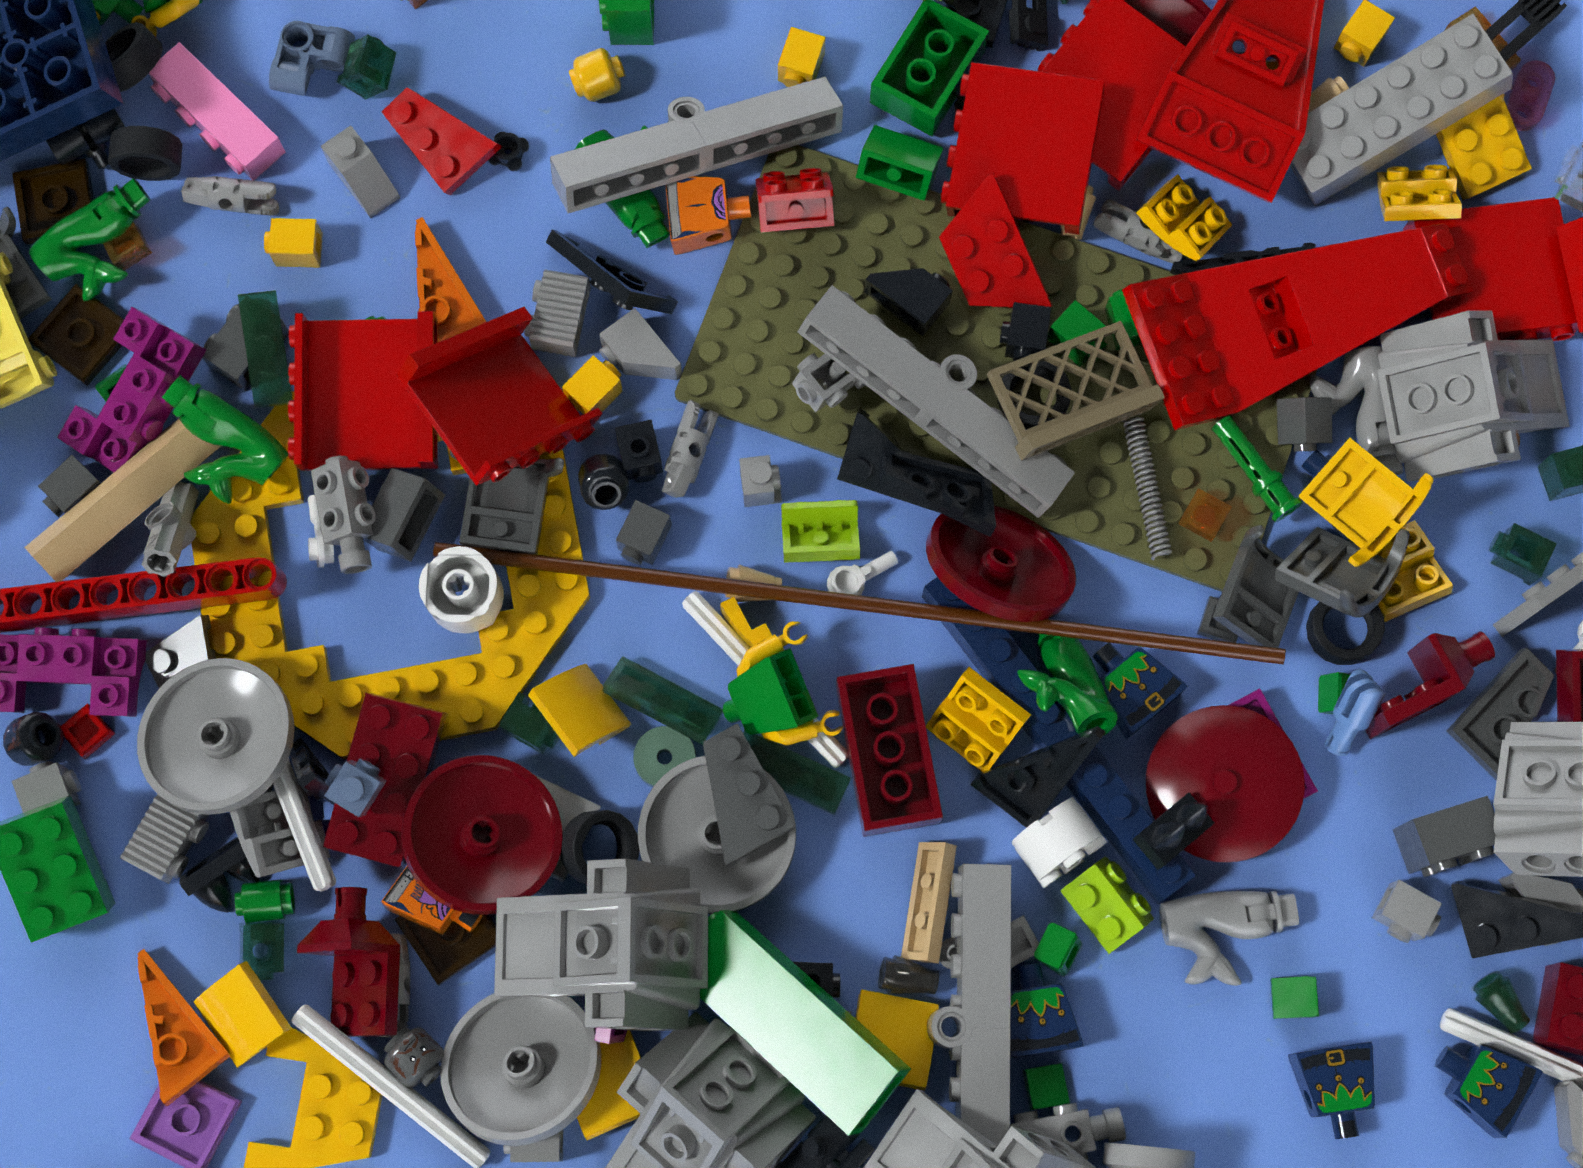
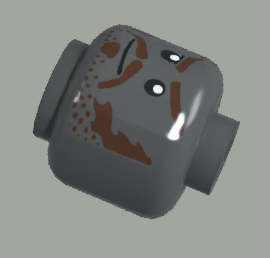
(414, 1057)

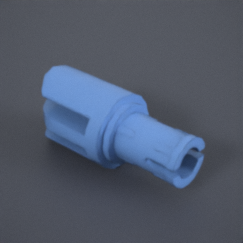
(1353, 711)

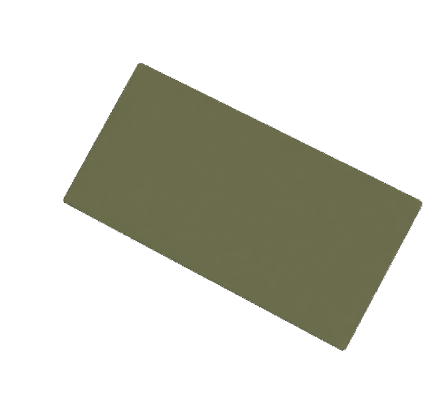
(775, 278)

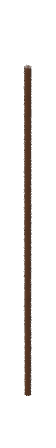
(875, 605)

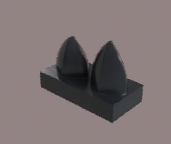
(1174, 830)
(207, 878)

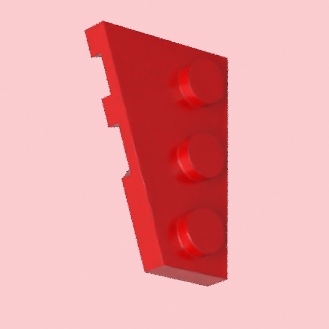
(439, 140)

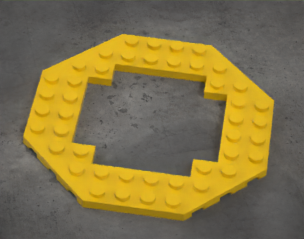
(469, 688)

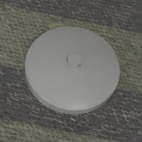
(215, 736)
(682, 831)
(520, 1067)

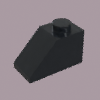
(911, 295)

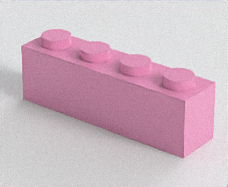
(216, 112)

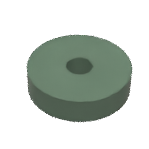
(655, 742)

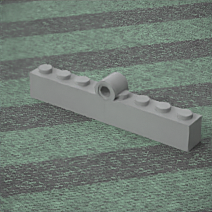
(695, 143)
(933, 399)
(981, 1000)

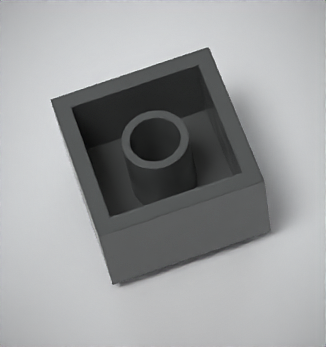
(1440, 838)

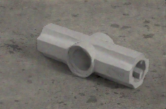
(170, 529)

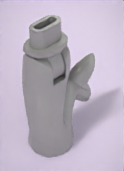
(1371, 425)
(1229, 912)

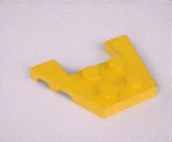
(334, 1111)

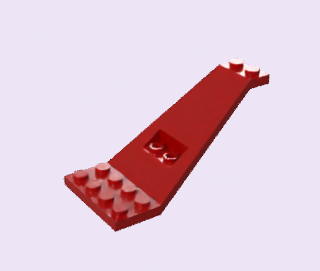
(1229, 108)
(1262, 323)

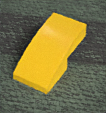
(737, 620)

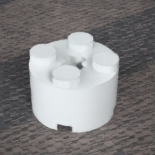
(446, 575)
(1058, 842)

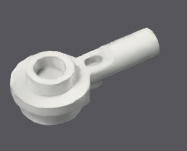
(317, 549)
(852, 578)

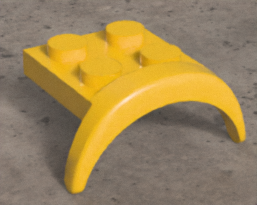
(1483, 149)
(1364, 499)

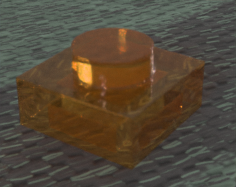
(128, 248)
(1204, 515)

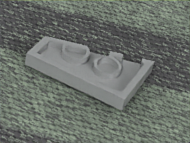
(1541, 596)

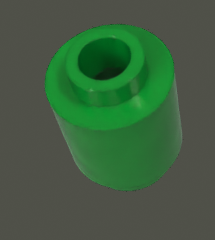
(265, 901)

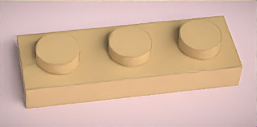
(928, 902)

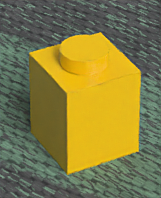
(1363, 33)
(801, 57)
(294, 242)
(593, 386)

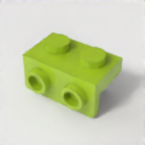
(820, 531)
(1108, 904)

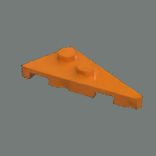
(441, 287)
(180, 1040)

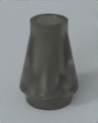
(906, 977)

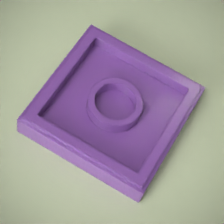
(189, 1127)

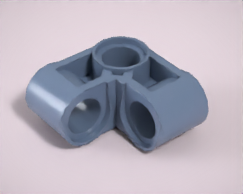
(293, 66)

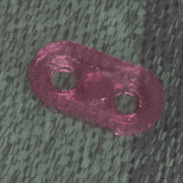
(1529, 98)

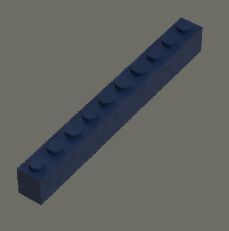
(1095, 781)

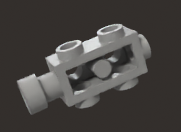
(823, 382)
(344, 510)
(1094, 1128)

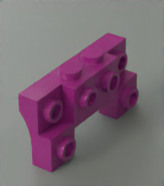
(136, 406)
(106, 664)

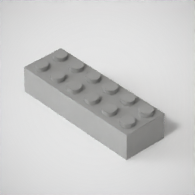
(1399, 108)

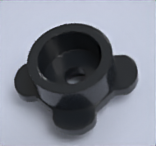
(512, 142)

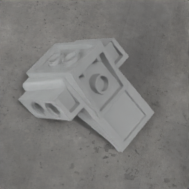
(1464, 395)
(1540, 799)
(625, 946)
(709, 1104)
(935, 1138)

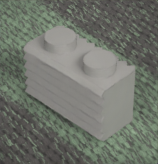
(558, 312)
(164, 840)

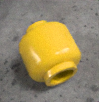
(597, 75)

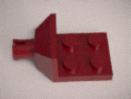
(1445, 670)
(363, 969)

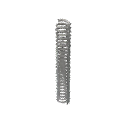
(1141, 444)

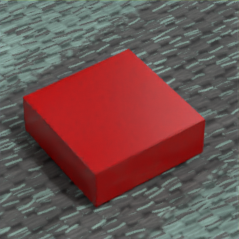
(86, 732)

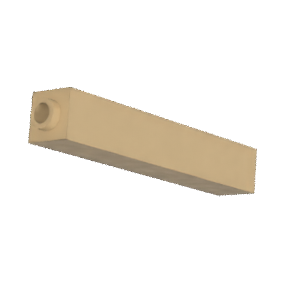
(118, 500)

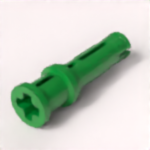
(1265, 482)

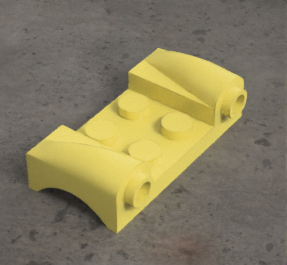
(21, 368)

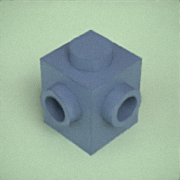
(354, 786)

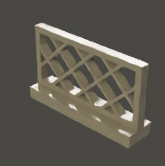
(1079, 421)

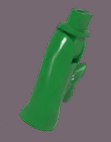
(637, 211)
(93, 224)
(226, 426)
(1073, 686)

